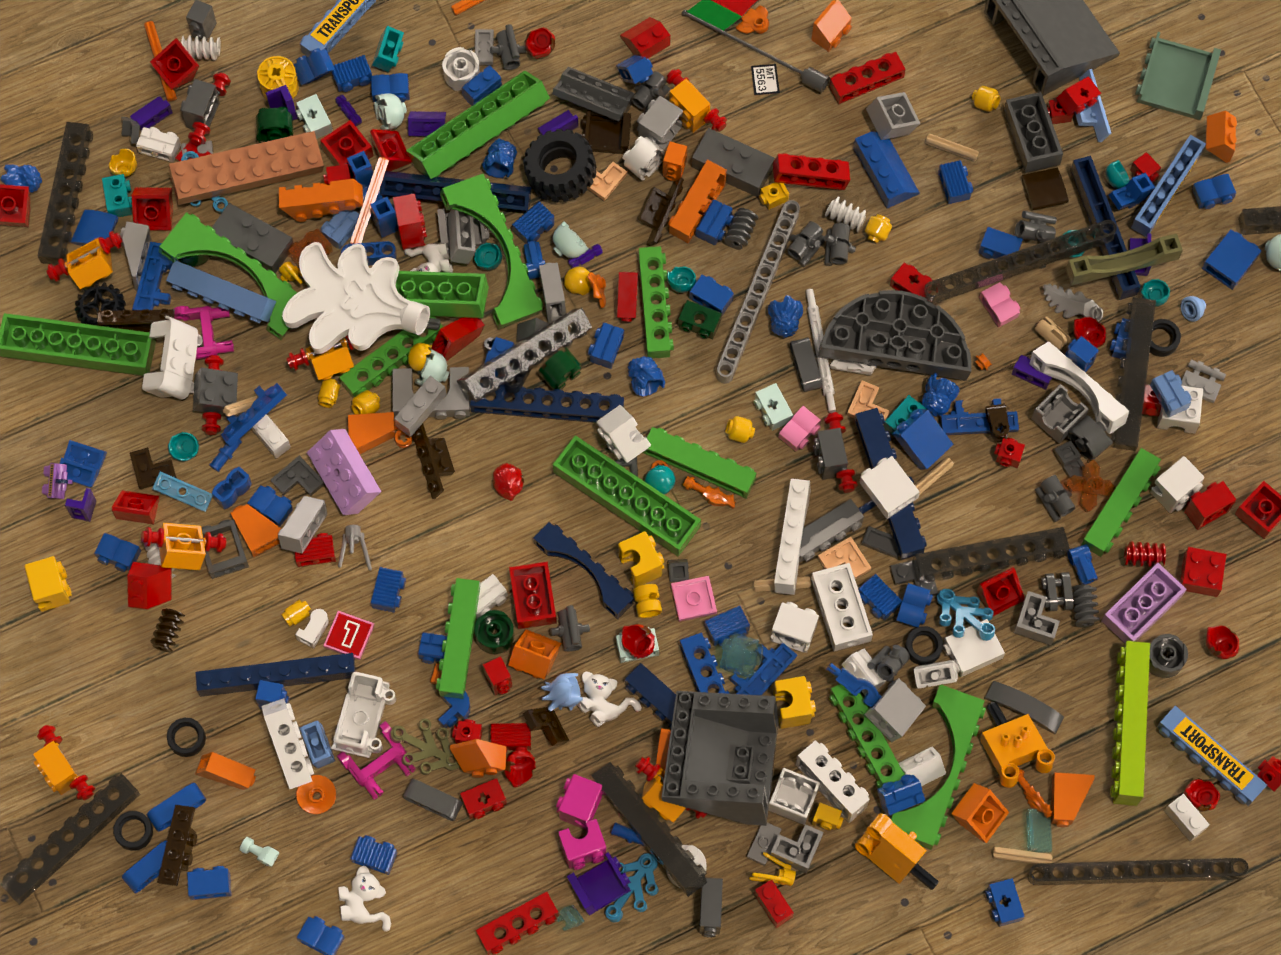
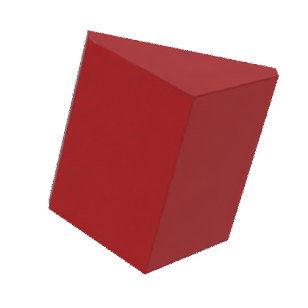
(175, 65)
(390, 146)
(136, 507)
(1001, 591)

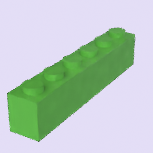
(700, 463)
(1121, 501)
(459, 638)

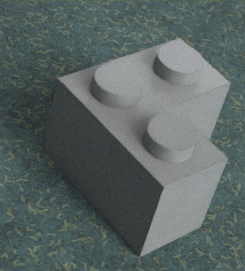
(1032, 623)
(798, 853)

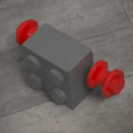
(202, 105)
(213, 392)
(832, 454)

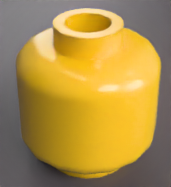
(986, 98)
(878, 228)
(365, 403)
(739, 429)

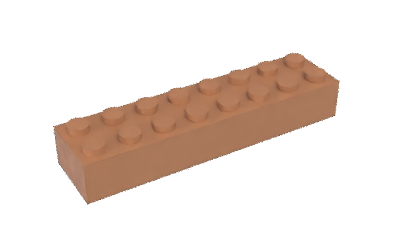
(246, 167)

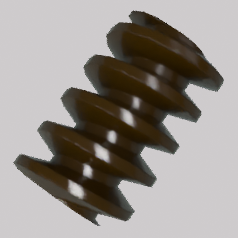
(166, 630)

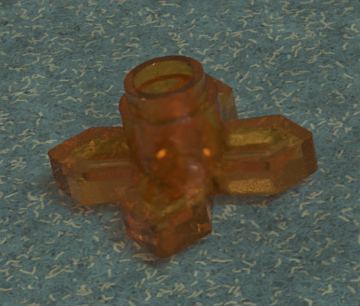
(1089, 485)

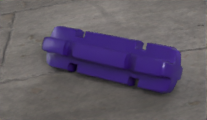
(348, 110)
(587, 256)

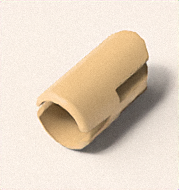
(1052, 333)

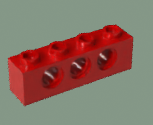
(845, 92)
(811, 171)
(523, 913)

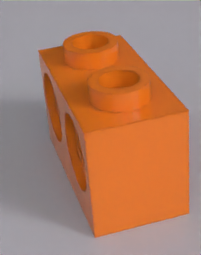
(674, 161)

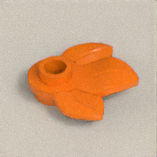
(752, 21)
(598, 285)

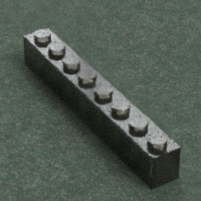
(1134, 370)
(650, 830)

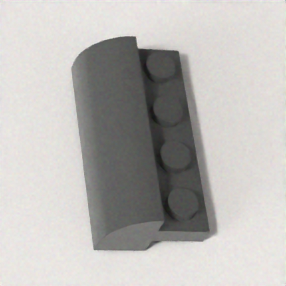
(593, 94)

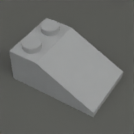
(136, 243)

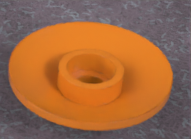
(306, 792)

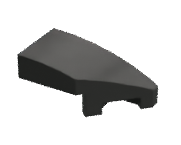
(131, 129)

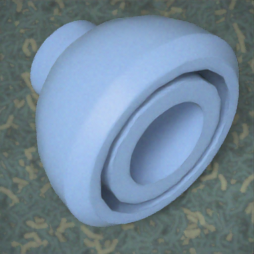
(1192, 308)

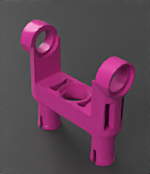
(207, 315)
(366, 776)

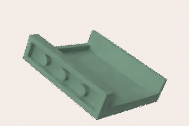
(1177, 77)

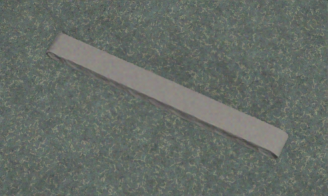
(754, 298)

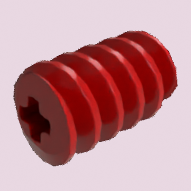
(1144, 553)

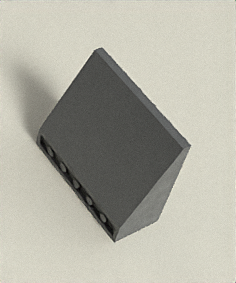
(1058, 36)
(722, 755)

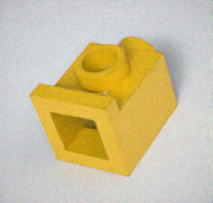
(774, 200)
(828, 817)

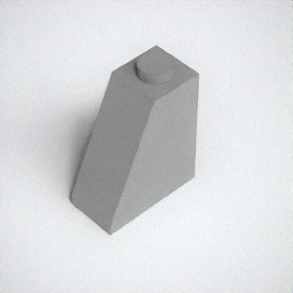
(552, 291)

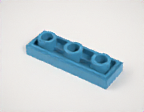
(171, 486)

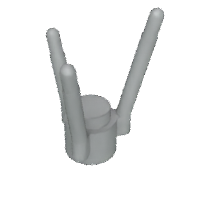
(352, 536)

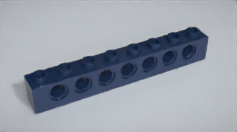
(553, 411)

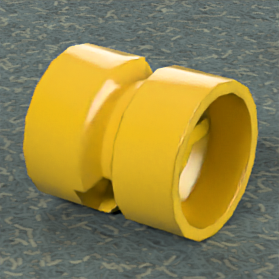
(647, 597)

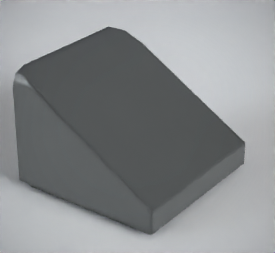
(678, 570)

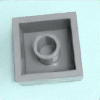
(893, 115)

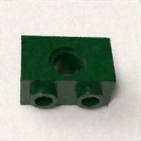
(694, 311)

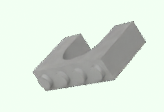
(451, 406)

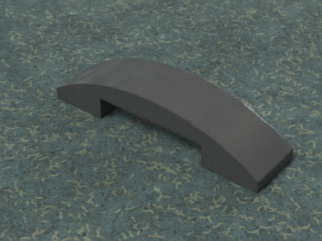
(1025, 704)

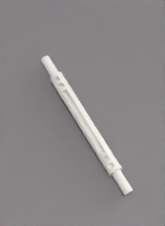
(823, 363)

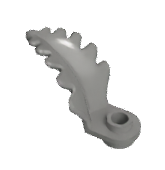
(1071, 303)

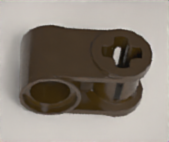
(998, 419)

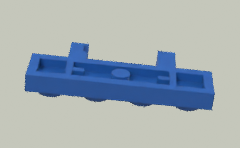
(148, 291)
(246, 420)
(975, 423)
(773, 666)

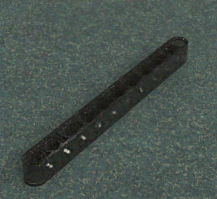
(1026, 256)
(1146, 867)

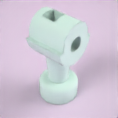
(265, 855)

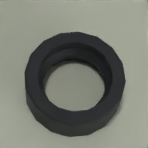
(1175, 332)
(924, 630)
(175, 726)
(130, 815)

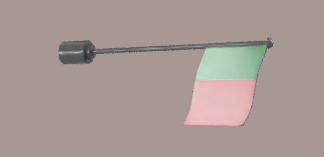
(724, 13)

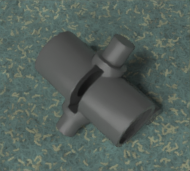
(508, 48)
(650, 90)
(1036, 228)
(806, 243)
(838, 244)
(1055, 498)
(569, 629)
(889, 664)

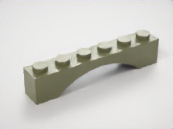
(1097, 267)

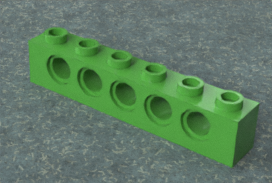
(655, 347)
(380, 356)
(878, 743)

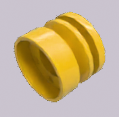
(277, 72)

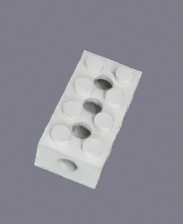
(834, 617)
(296, 772)
(834, 792)

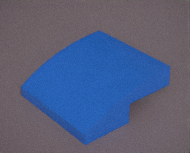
(93, 225)
(83, 463)

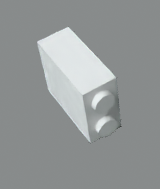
(889, 486)
(971, 651)

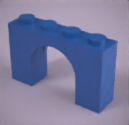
(382, 210)

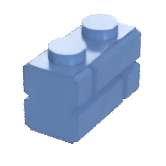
(340, 227)
(1171, 393)
(317, 744)

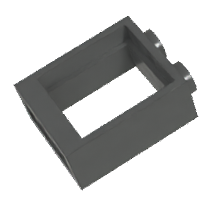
(231, 565)
(711, 907)

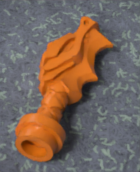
(713, 496)
(1033, 797)

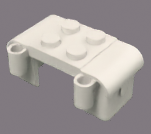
(177, 359)
(362, 715)

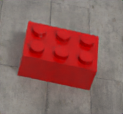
(532, 595)

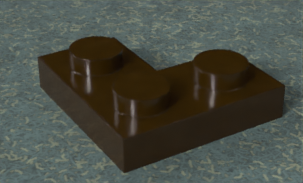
(146, 471)
(544, 719)

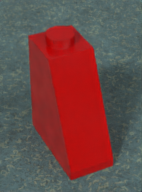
(627, 295)
(457, 336)

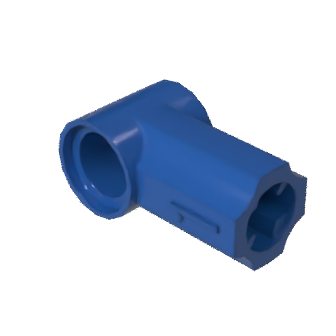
(534, 259)
(1081, 558)

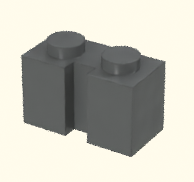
(201, 20)

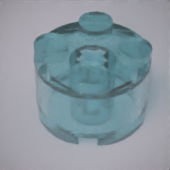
(741, 655)

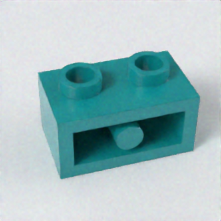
(388, 48)
(117, 195)
(901, 414)

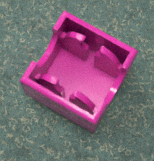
(579, 801)
(584, 850)

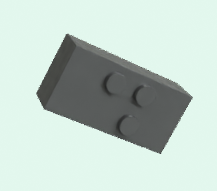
(1033, 132)
(745, 166)
(254, 237)

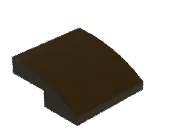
(1045, 188)

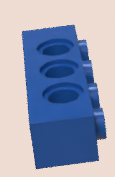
(699, 644)

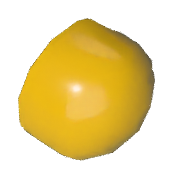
(123, 163)
(577, 281)
(417, 355)

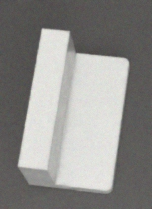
(924, 766)

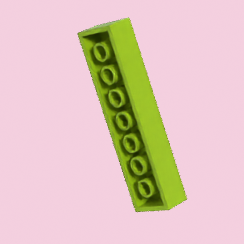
(1131, 723)

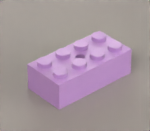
(344, 472)
(1155, 591)

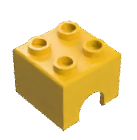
(641, 551)
(48, 583)
(797, 694)

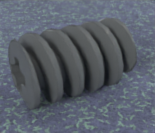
(740, 228)
(1084, 605)

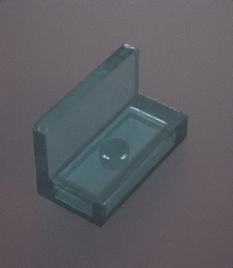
(1038, 832)

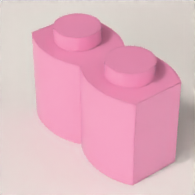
(999, 304)
(799, 428)

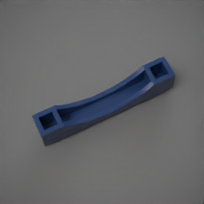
(555, 544)

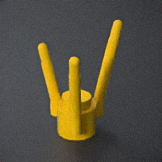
(290, 272)
(784, 876)

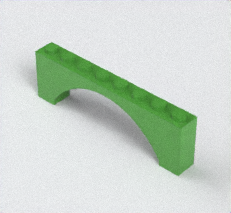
(476, 199)
(194, 239)
(961, 717)

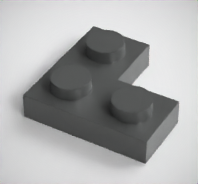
(297, 473)
(905, 573)

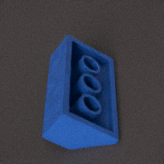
(885, 169)

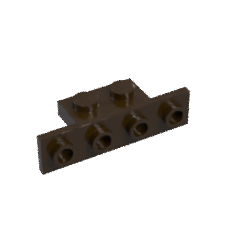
(657, 209)
(134, 319)
(434, 460)
(179, 846)

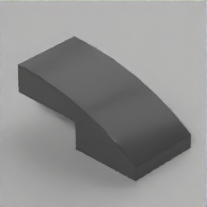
(1069, 459)

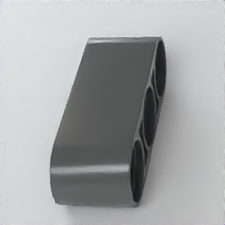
(806, 364)
(432, 800)

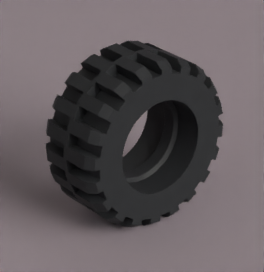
(558, 145)

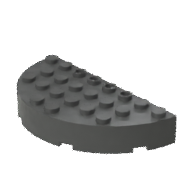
(898, 333)

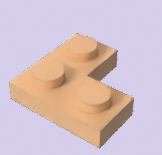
(607, 182)
(864, 400)
(845, 553)

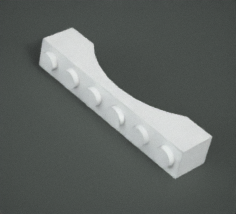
(1055, 364)
(791, 537)

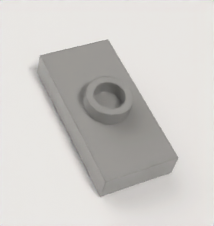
(483, 41)
(763, 843)

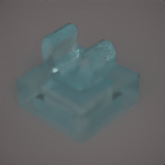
(571, 917)

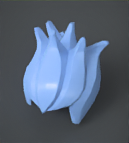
(563, 691)

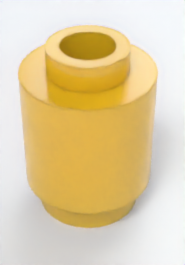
(328, 393)
(296, 612)

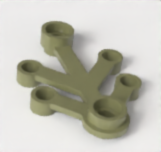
(428, 749)

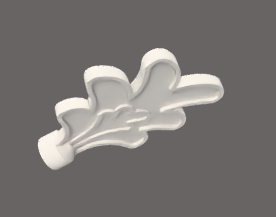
(351, 299)

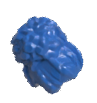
(500, 159)
(22, 176)
(785, 316)
(645, 376)
(939, 395)

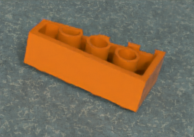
(699, 197)
(320, 199)

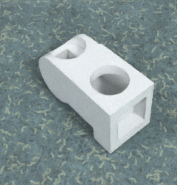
(314, 629)

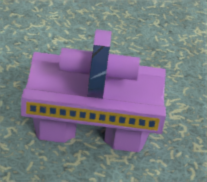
(57, 480)

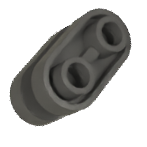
(1049, 583)

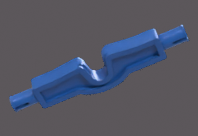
(855, 685)

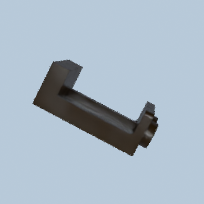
(607, 134)

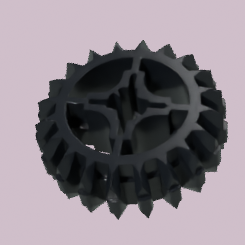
(86, 307)

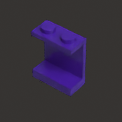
(600, 885)

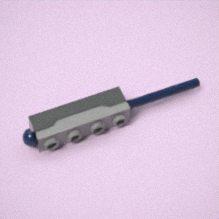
(832, 527)

